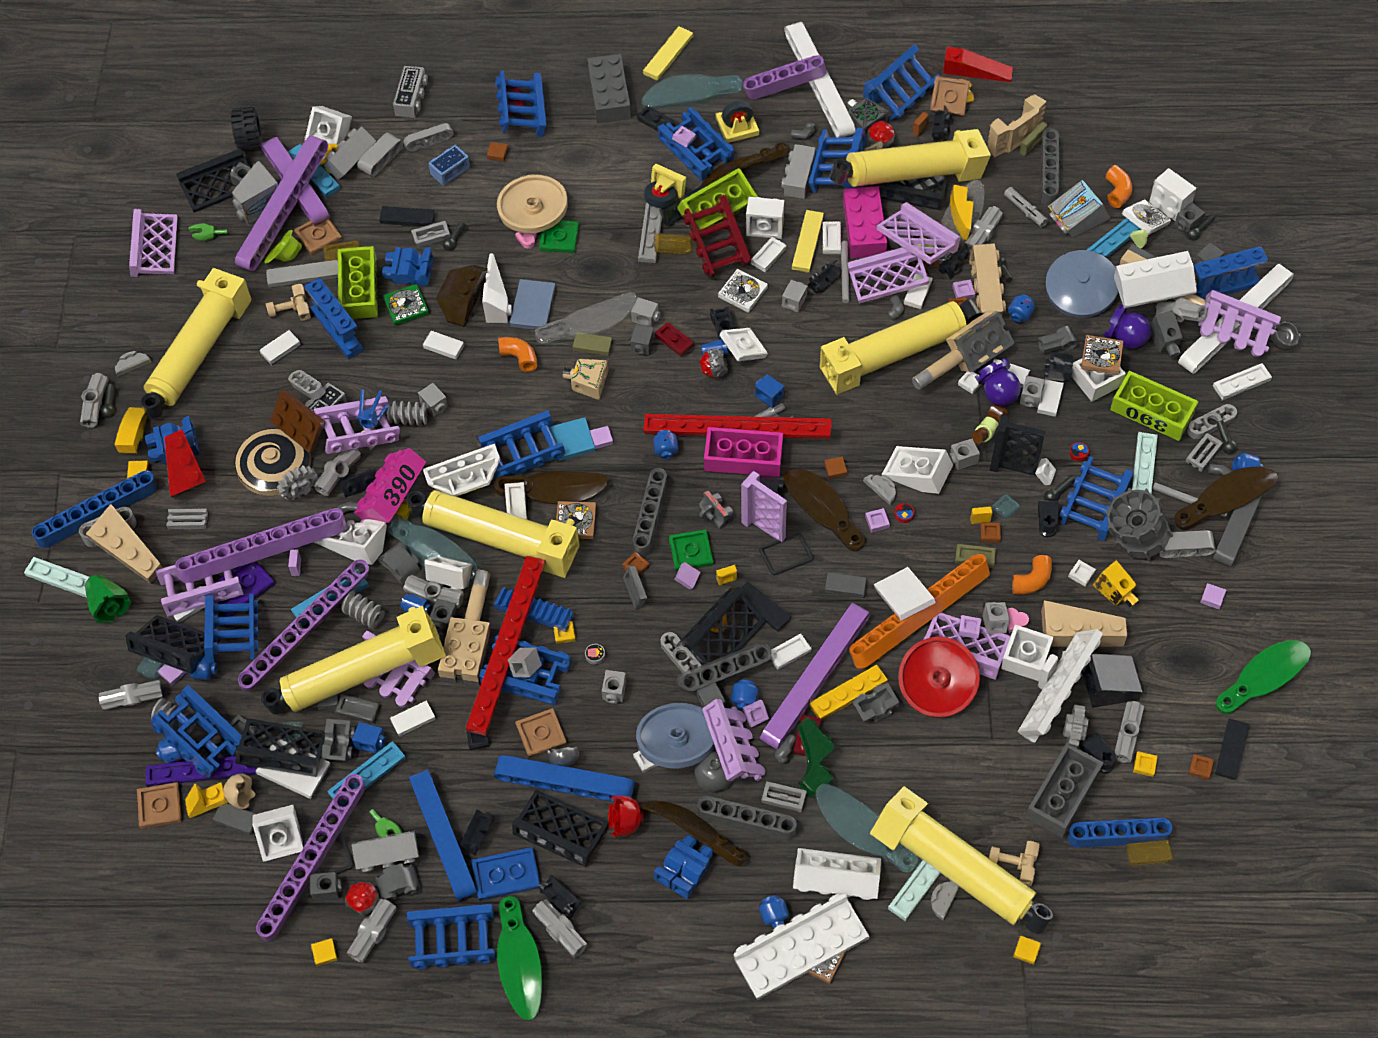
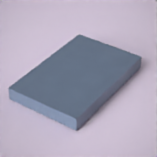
(532, 304)

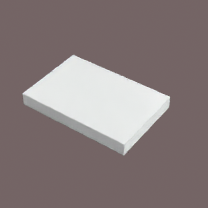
(904, 593)
(298, 783)

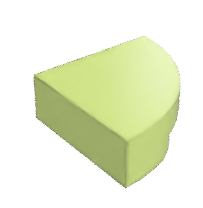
(1139, 237)

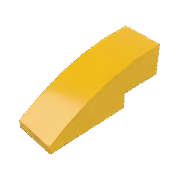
(961, 210)
(131, 430)

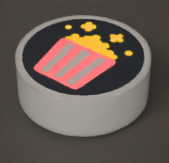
(595, 654)

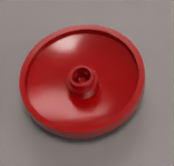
(939, 677)

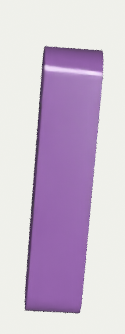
(784, 77)

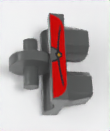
(713, 510)

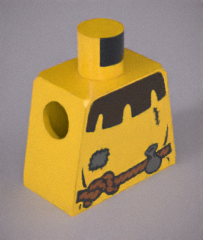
(1116, 585)

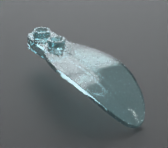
(690, 88)
(427, 543)
(854, 823)

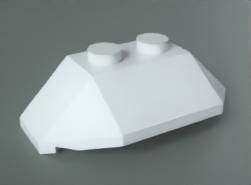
(464, 472)

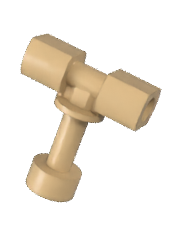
(297, 303)
(1024, 862)

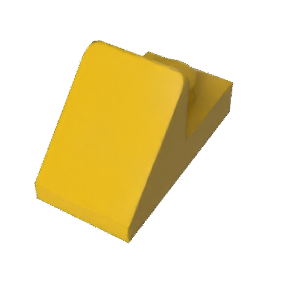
(201, 800)

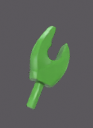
(207, 232)
(384, 825)

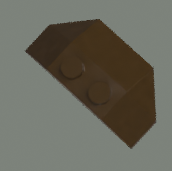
(461, 293)

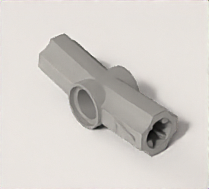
(1183, 309)
(92, 400)
(330, 476)
(424, 589)
(130, 695)

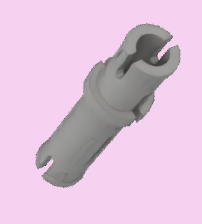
(1011, 194)

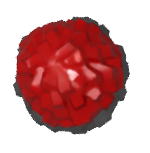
(881, 132)
(713, 363)
(362, 898)

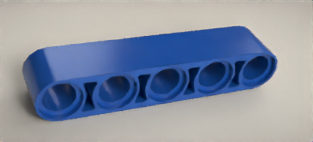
(1111, 838)

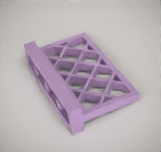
(924, 227)
(138, 238)
(885, 262)
(762, 504)
(987, 666)

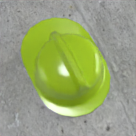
(285, 249)

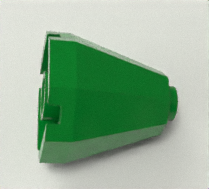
(105, 599)

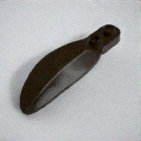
(765, 155)
(556, 486)
(1227, 494)
(823, 505)
(699, 828)

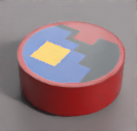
(1079, 451)
(904, 513)

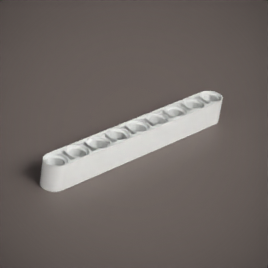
(822, 87)
(1258, 296)

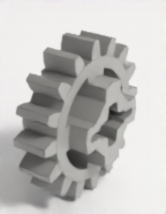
(297, 482)
(1075, 726)

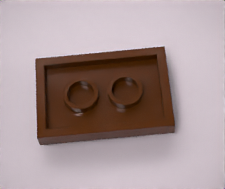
(297, 421)

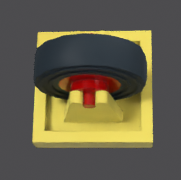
(737, 121)
(664, 187)

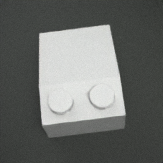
(919, 468)

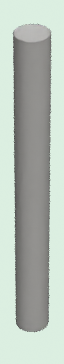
(845, 272)
(1176, 494)

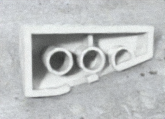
(494, 295)
(358, 540)

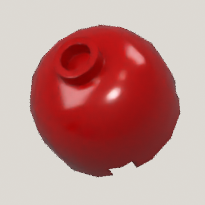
(624, 816)

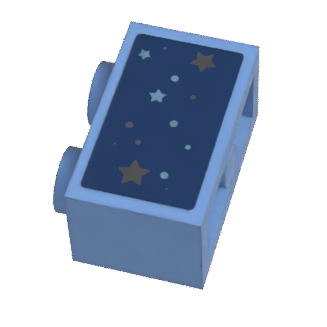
(449, 165)

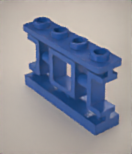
(690, 155)
(334, 318)
(527, 685)
(208, 720)

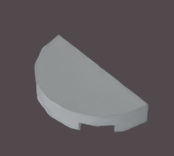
(130, 362)
(882, 486)
(943, 897)

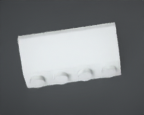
(1155, 279)
(837, 873)

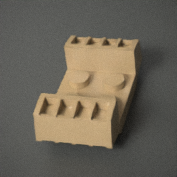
(1007, 138)

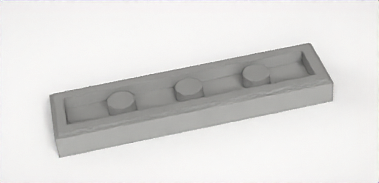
(651, 225)
(302, 273)

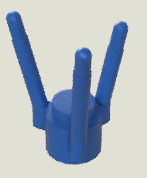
(368, 417)

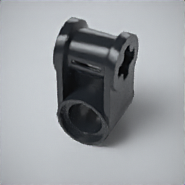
(721, 319)
(1048, 517)
(1098, 748)

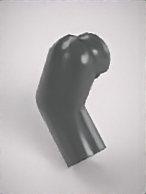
(805, 133)
(897, 308)
(1218, 469)
(348, 506)
(785, 748)

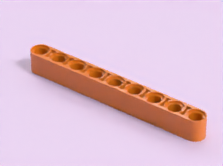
(945, 593)

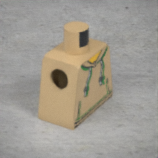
(588, 376)

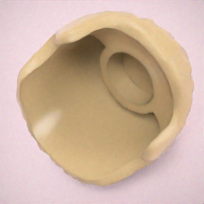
(238, 790)

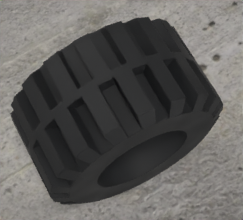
(246, 128)

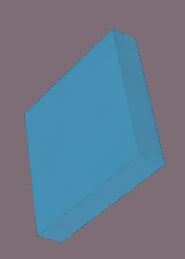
(574, 436)

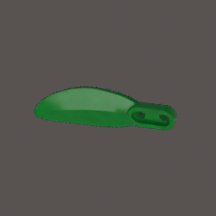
(1265, 674)
(518, 961)

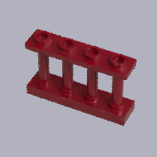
(730, 224)

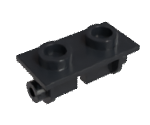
(943, 120)
(955, 262)
(829, 271)
(357, 483)
(476, 831)
(560, 896)

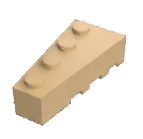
(987, 275)
(122, 543)
(1064, 621)

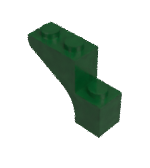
(816, 748)

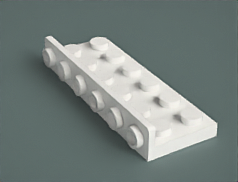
(1059, 684)
(800, 945)

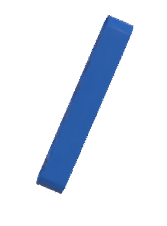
(86, 511)
(562, 778)
(442, 835)

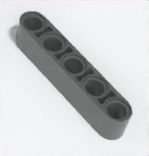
(1049, 166)
(650, 519)
(1235, 532)
(732, 662)
(740, 810)

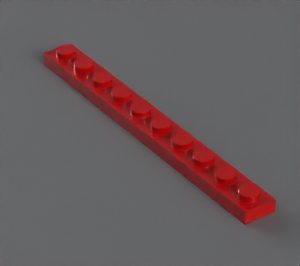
(698, 424)
(505, 646)

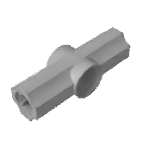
(984, 228)
(1125, 741)
(559, 928)
(371, 930)

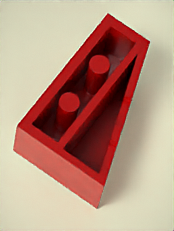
(181, 464)

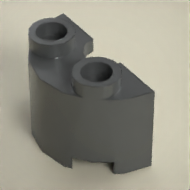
(400, 562)
(876, 705)
(338, 740)
(397, 881)

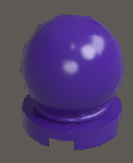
(1129, 328)
(999, 384)

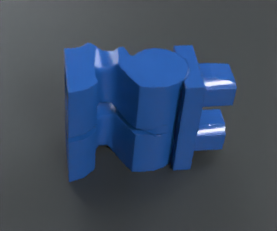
(409, 266)
(157, 439)
(689, 861)

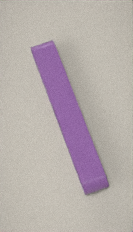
(281, 162)

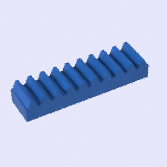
(539, 611)

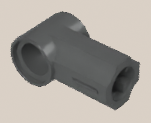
(1062, 339)

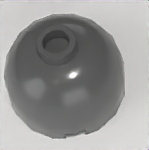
(711, 775)

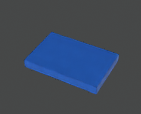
(505, 874)

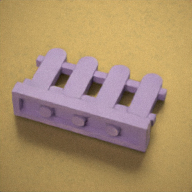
(1250, 315)
(389, 686)
(725, 739)

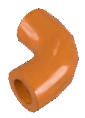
(1122, 185)
(520, 349)
(1036, 579)

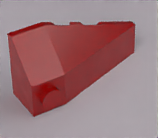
(971, 64)

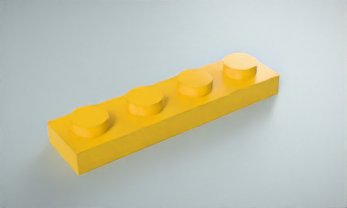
(847, 692)

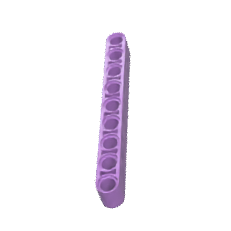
(281, 203)
(261, 545)
(300, 634)
(815, 676)
(310, 867)

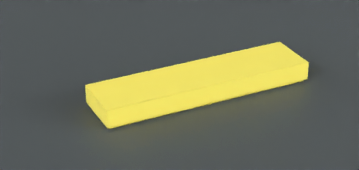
(668, 53)
(807, 241)

